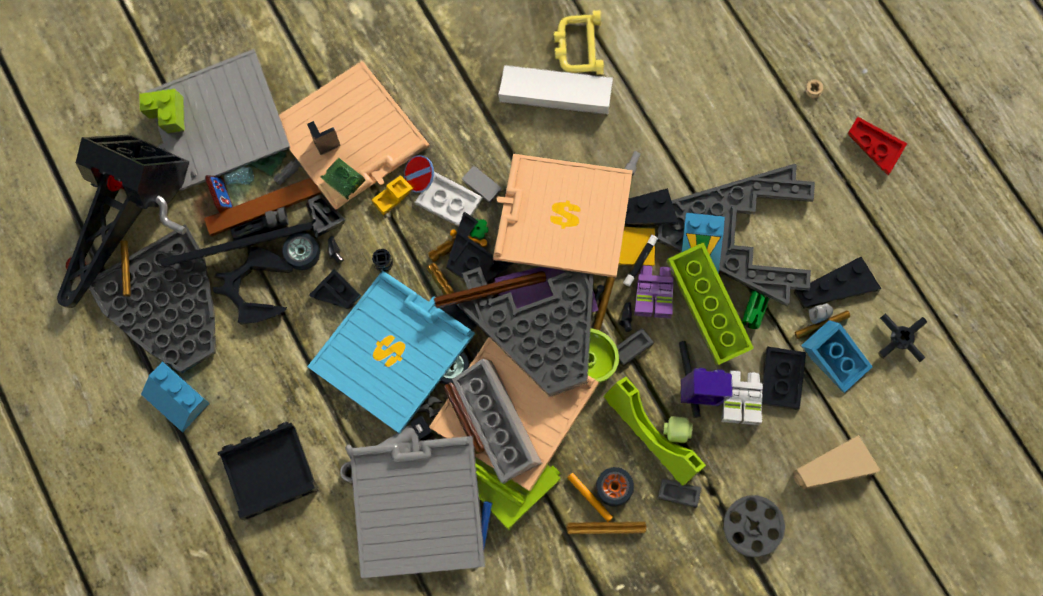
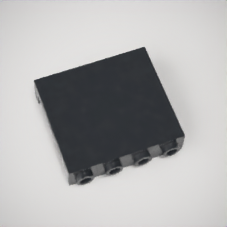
(268, 470)

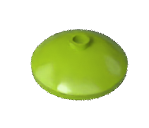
(602, 356)

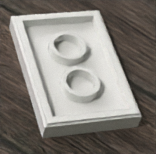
(448, 200)

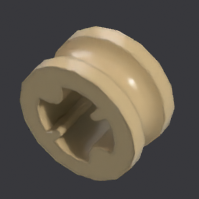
(814, 83)

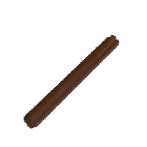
(490, 289)

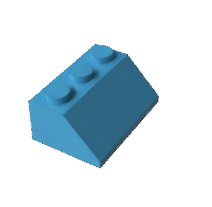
(173, 396)

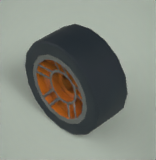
(622, 479)

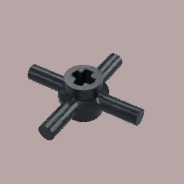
(908, 333)

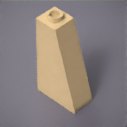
(838, 465)

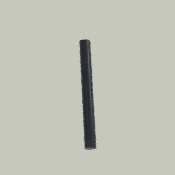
(687, 369)

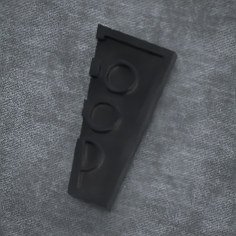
(651, 209)
(841, 283)

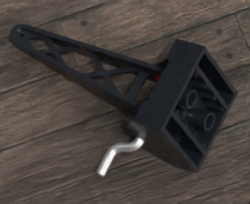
(149, 180)

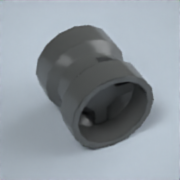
(272, 218)

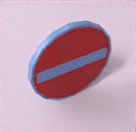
(419, 173)

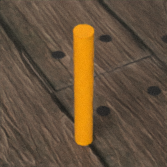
(590, 497)

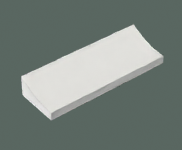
(555, 89)

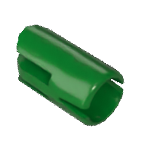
(755, 310)

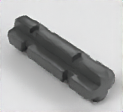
(287, 172)

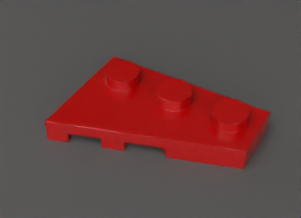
(877, 144)

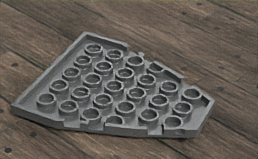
(168, 306)

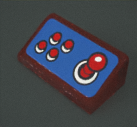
(219, 192)

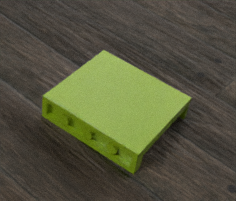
(506, 510)

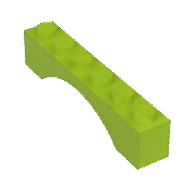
(678, 460)

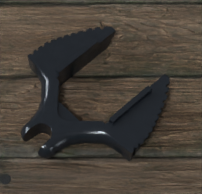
(257, 260)

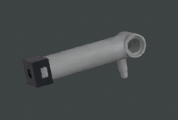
(417, 427)

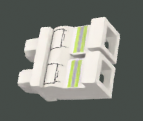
(745, 396)

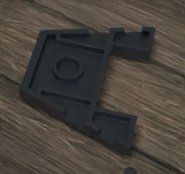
(469, 255)

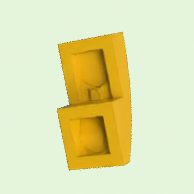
(392, 195)

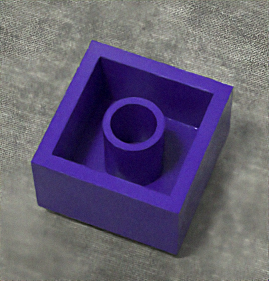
(706, 387)

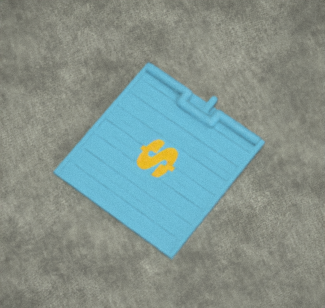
(391, 351)

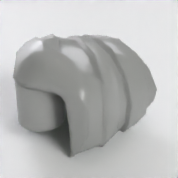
(820, 313)

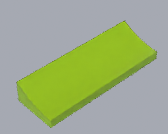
(709, 304)

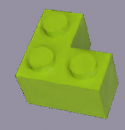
(166, 106)

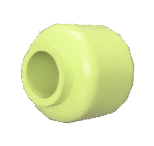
(678, 429)

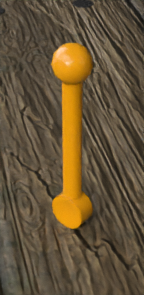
(483, 243)

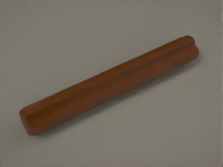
(463, 416)

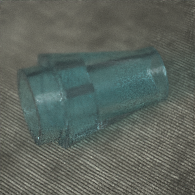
(241, 176)

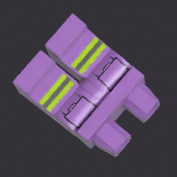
(654, 286)

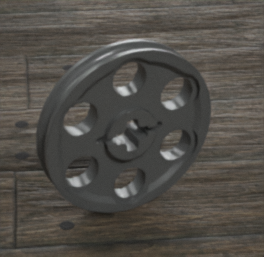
(752, 535)

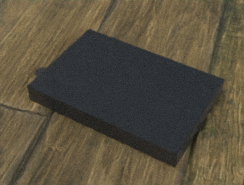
(783, 378)

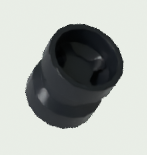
(382, 263)

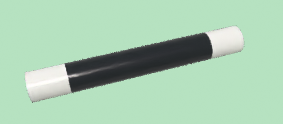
(640, 260)

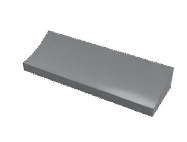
(496, 420)

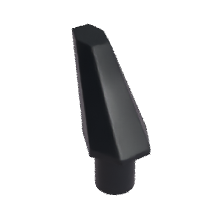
(334, 251)
(626, 317)

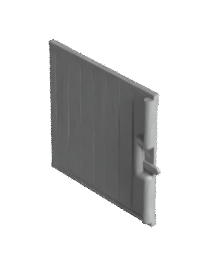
(226, 119)
(417, 507)

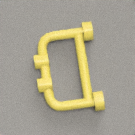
(560, 53)

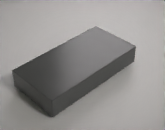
(633, 346)
(676, 493)

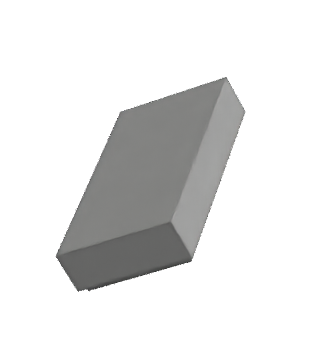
(481, 184)

